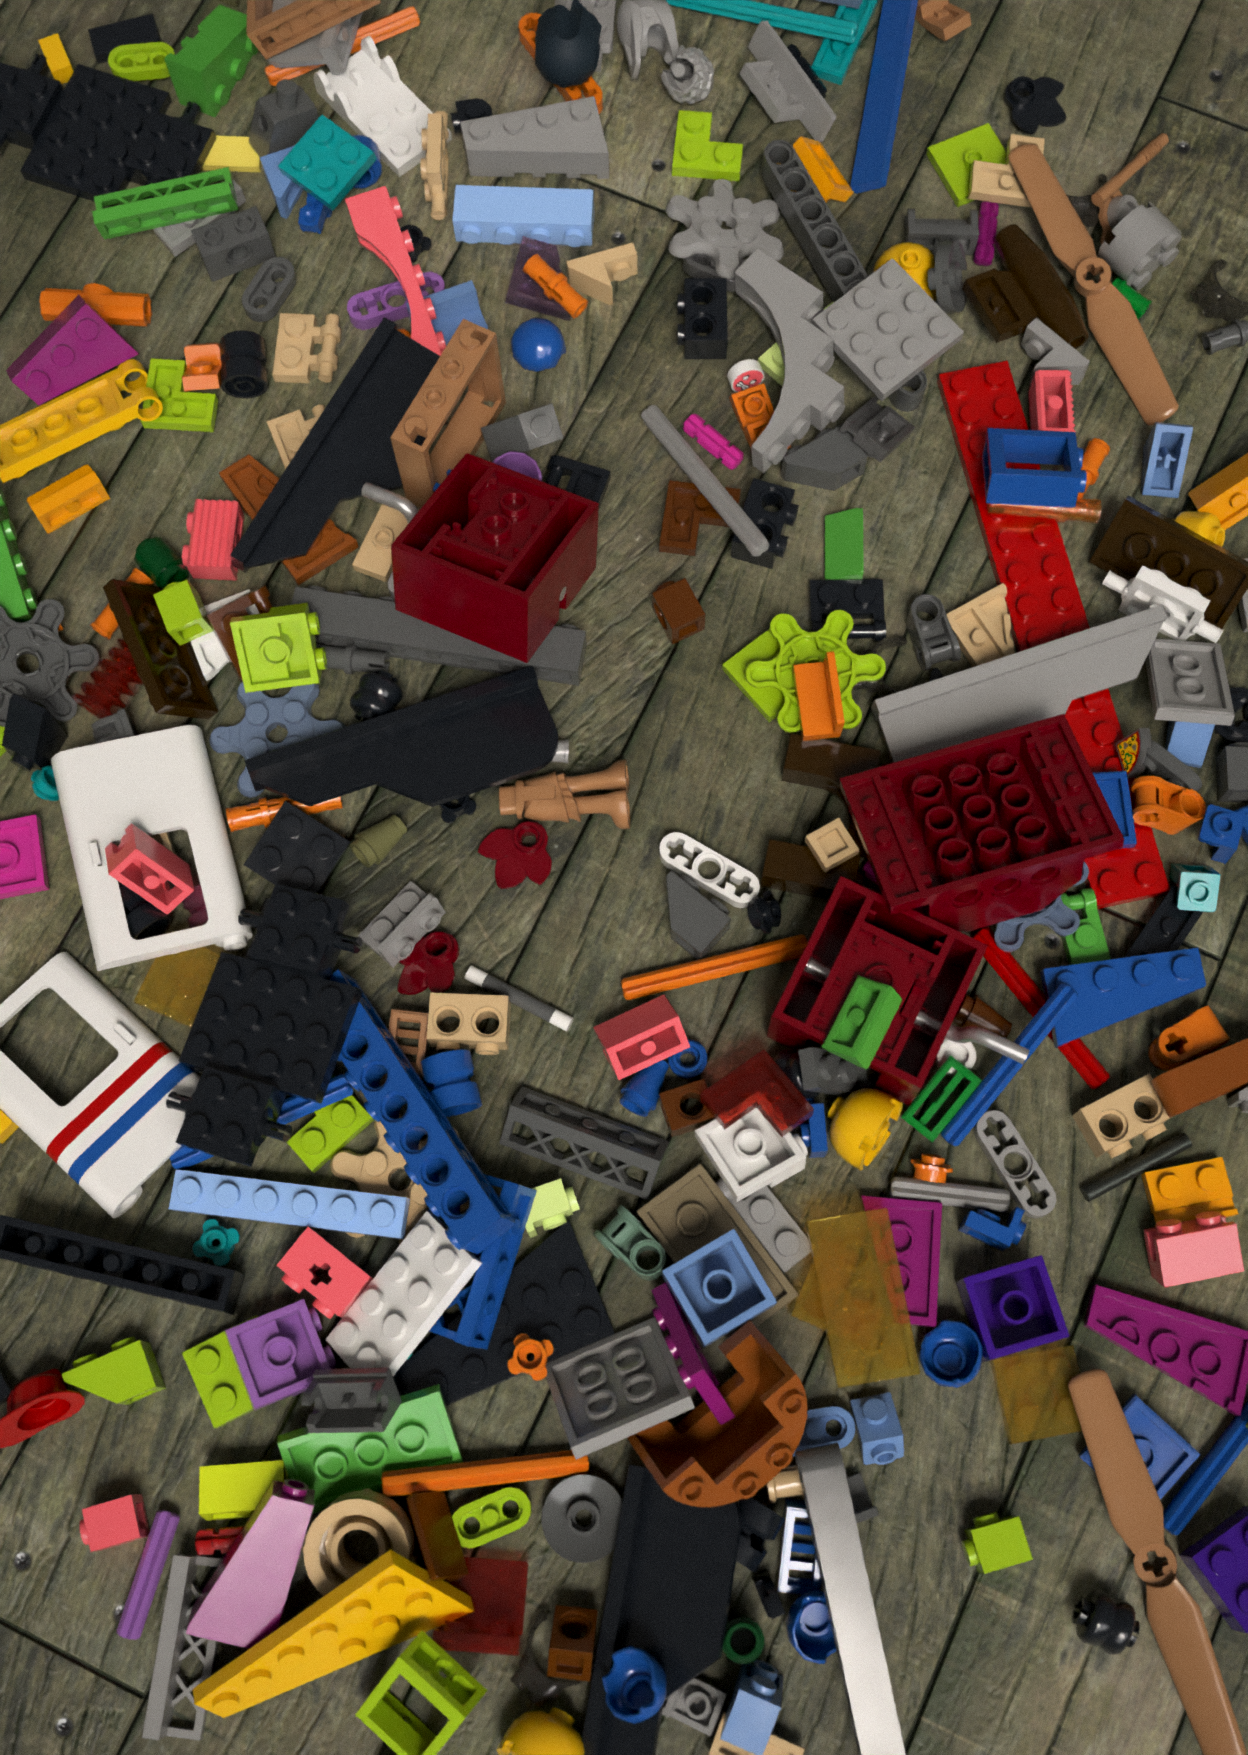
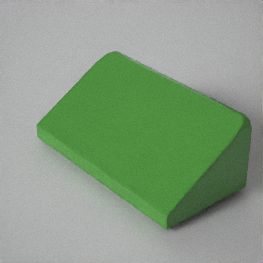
(844, 545)
(863, 1021)

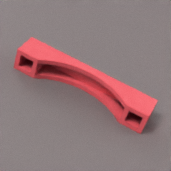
(378, 230)

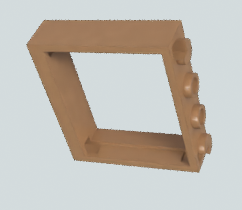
(296, 21)
(466, 361)

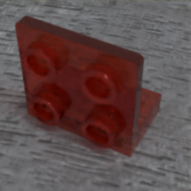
(499, 1609)

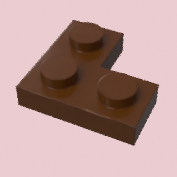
(684, 513)

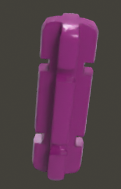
(987, 231)

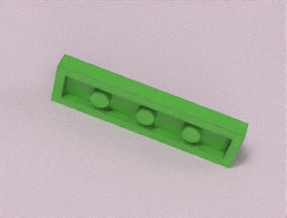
(165, 209)

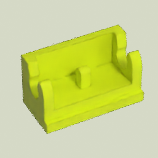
(236, 1489)

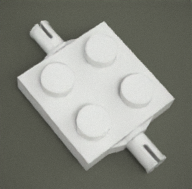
(1181, 604)

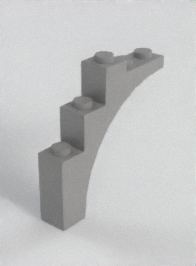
(807, 394)

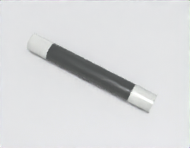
(519, 998)

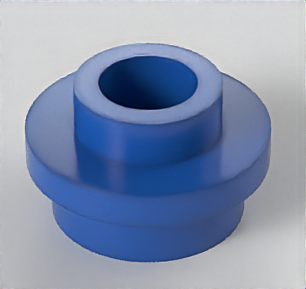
(695, 1069)

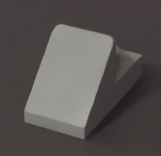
(1052, 352)

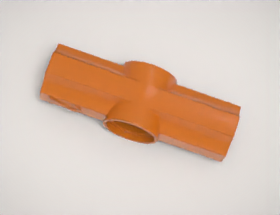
(114, 307)

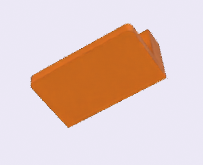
(819, 699)

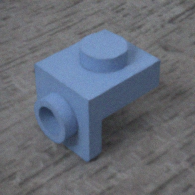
(878, 1429)

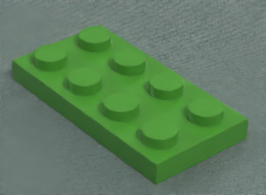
(350, 1462)

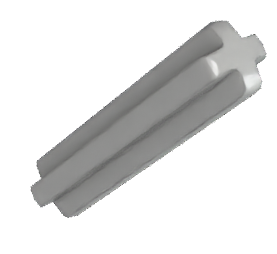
(950, 1194)

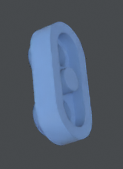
(815, 1432)

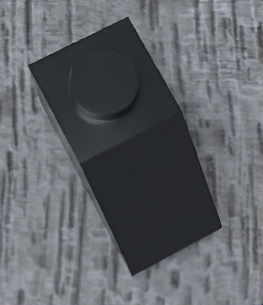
(31, 734)

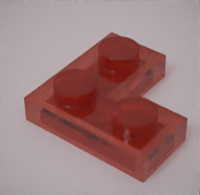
(758, 1085)

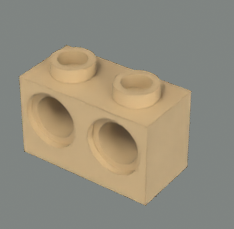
(471, 1011)
(1119, 1109)

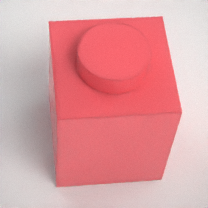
(114, 1523)

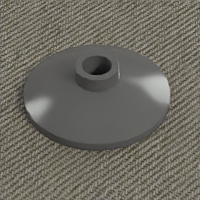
(560, 1524)

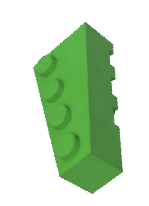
(15, 595)

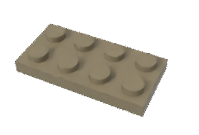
(697, 1213)

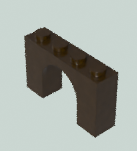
(820, 766)

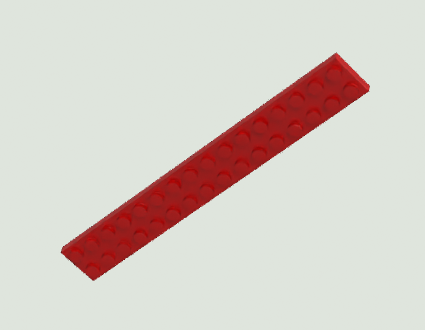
(1044, 607)

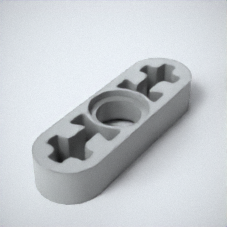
(1039, 1185)

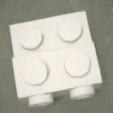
(751, 1153)

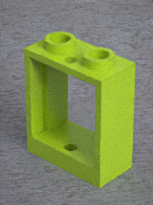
(451, 1695)

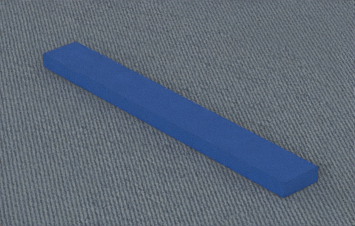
(883, 95)

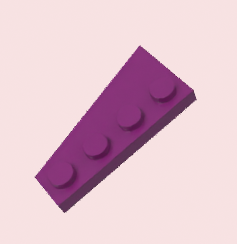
(1184, 1346)

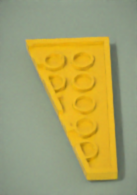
(359, 1618)

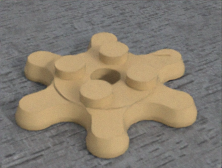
(373, 1172)

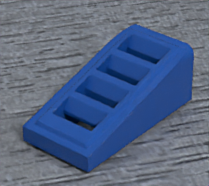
(789, 1584)

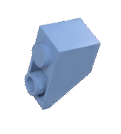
(753, 1707)

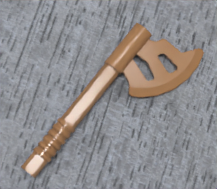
(1110, 189)

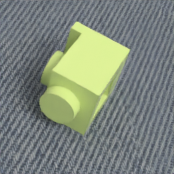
(551, 1206)

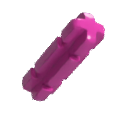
(713, 441)

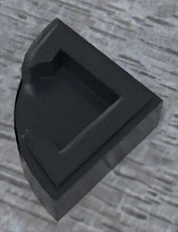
(768, 1594)

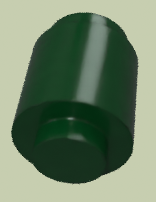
(160, 562)
(743, 1639)

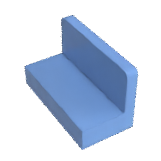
(452, 307)

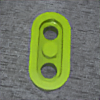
(140, 61)
(491, 1516)

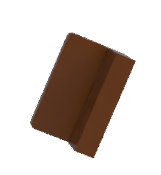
(436, 1536)

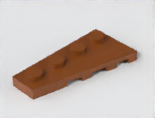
(251, 486)

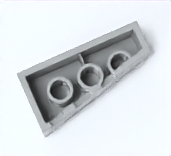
(538, 141)

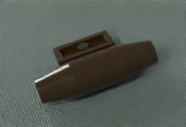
(1023, 292)

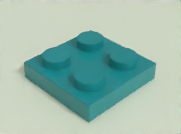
(327, 162)

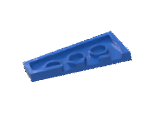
(1121, 989)

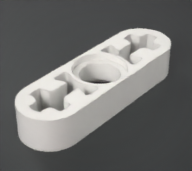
(680, 863)

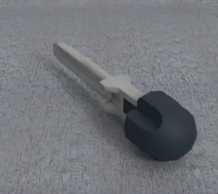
(568, 42)

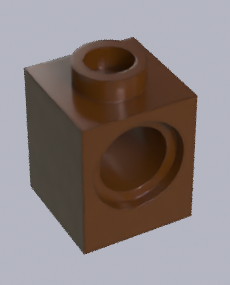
(678, 610)
(676, 1120)
(572, 1643)

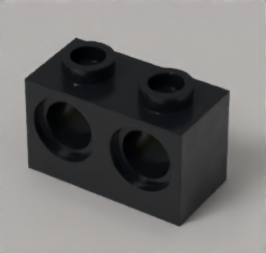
(703, 318)
(769, 523)

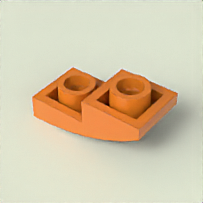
(752, 411)

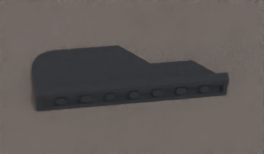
(342, 450)
(423, 750)
(664, 1597)

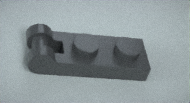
(830, 1073)

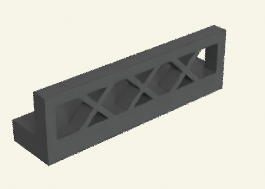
(618, 1142)

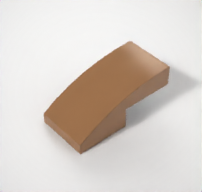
(942, 18)

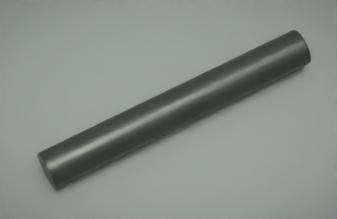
(1136, 1167)

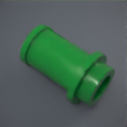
(1139, 302)

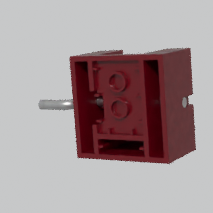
(492, 555)
(864, 940)

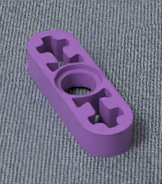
(370, 298)

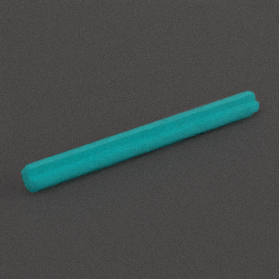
(777, 16)

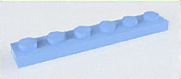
(290, 1204)

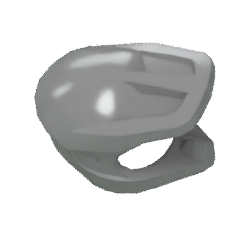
(644, 26)

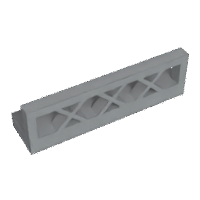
(170, 1653)

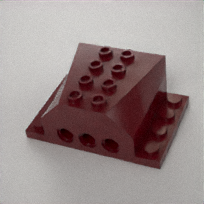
(983, 825)

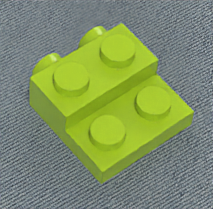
(278, 648)

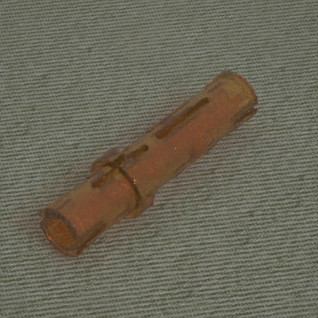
(1085, 510)

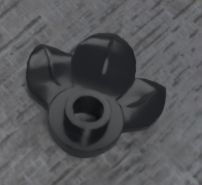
(1036, 103)

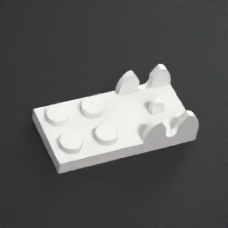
(378, 106)

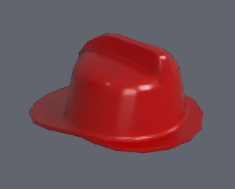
(37, 1405)

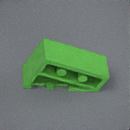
(212, 60)

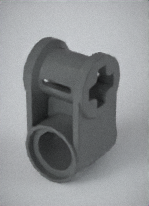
(934, 639)

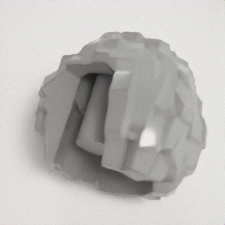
(689, 76)

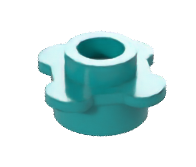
(222, 1252)

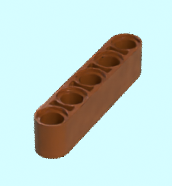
(1203, 1079)

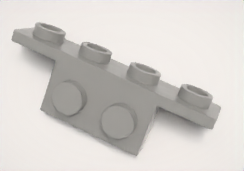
(783, 84)

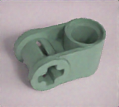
(627, 1240)

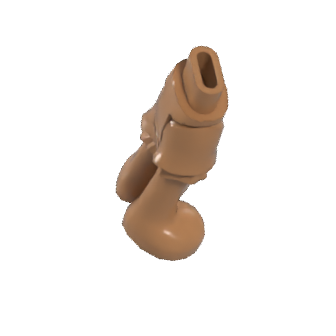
(552, 796)

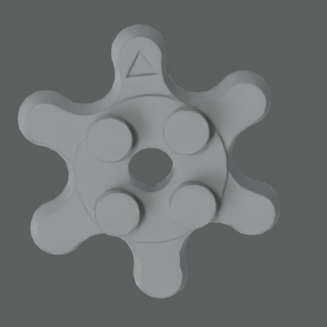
(725, 246)

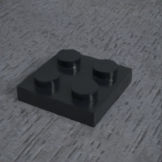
(297, 851)

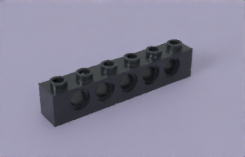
(119, 1265)

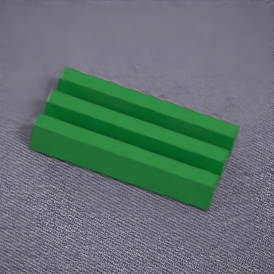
(962, 1072)

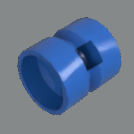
(450, 1077)

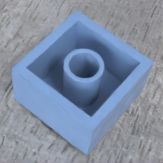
(718, 1288)

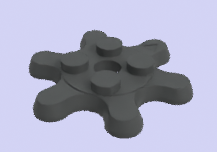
(55, 659)

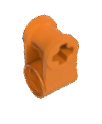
(1165, 805)
(1191, 1037)

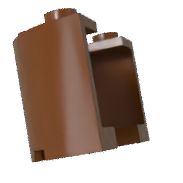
(729, 1462)

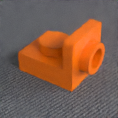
(202, 367)

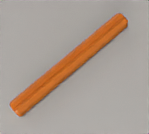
(377, 30)
(713, 967)
(483, 1473)

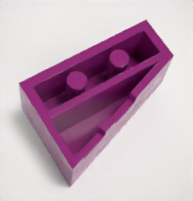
(69, 353)

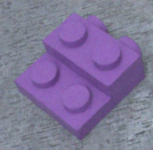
(279, 1353)

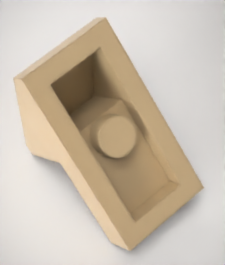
(594, 272)

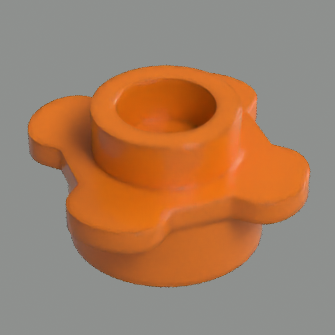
(931, 1168)
(524, 1346)

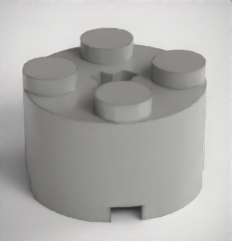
(1141, 245)

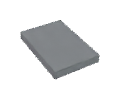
(1189, 682)

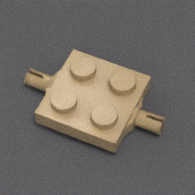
(436, 163)

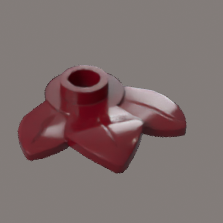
(514, 858)
(426, 969)

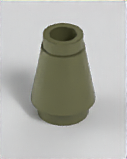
(377, 841)

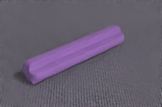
(148, 1574)

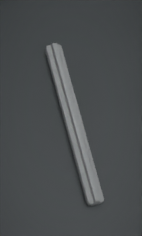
(705, 481)

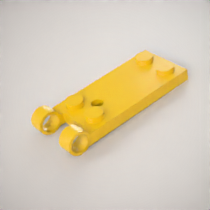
(75, 419)

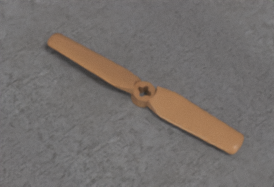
(1107, 310)
(1139, 1520)

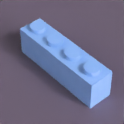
(510, 213)

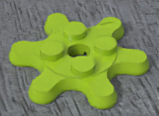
(810, 647)

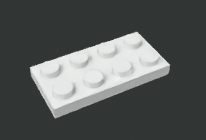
(403, 1299)

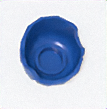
(537, 344)
(951, 1354)
(810, 1627)
(634, 1685)

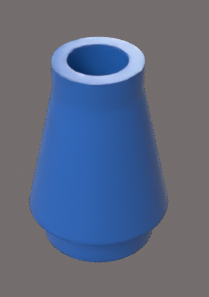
(643, 1089)

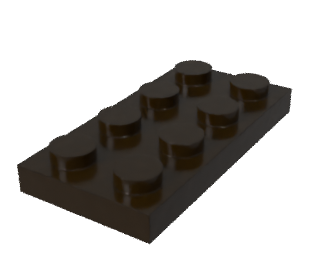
(1159, 543)
(165, 667)

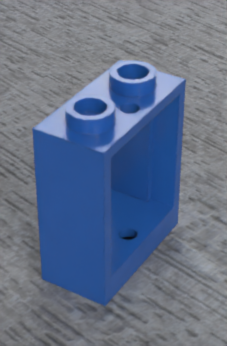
(1032, 486)

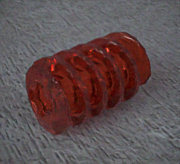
(110, 684)

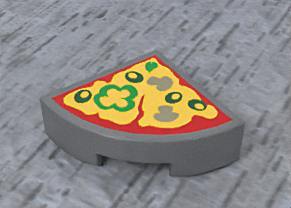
(1133, 751)

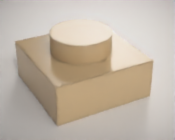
(831, 845)

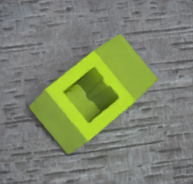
(121, 1375)

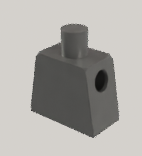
(281, 118)

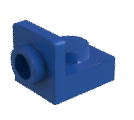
(1222, 830)
(814, 1132)
(986, 1228)

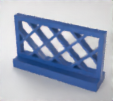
(492, 1276)

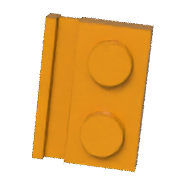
(1189, 1190)

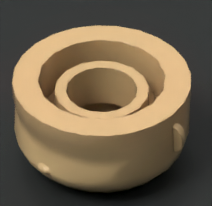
(366, 1510)

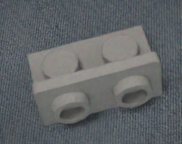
(402, 924)

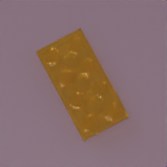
(862, 1298)

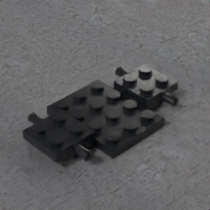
(97, 130)
(268, 1026)

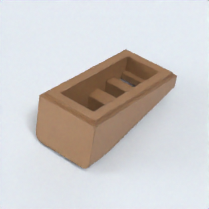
(414, 1016)

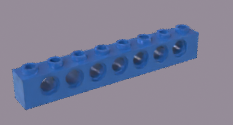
(486, 1214)

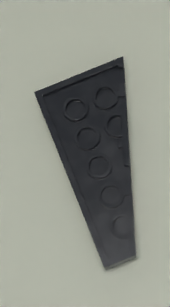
(545, 1298)

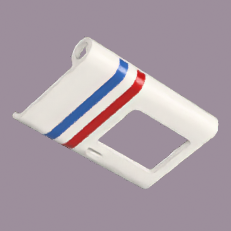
(120, 1122)

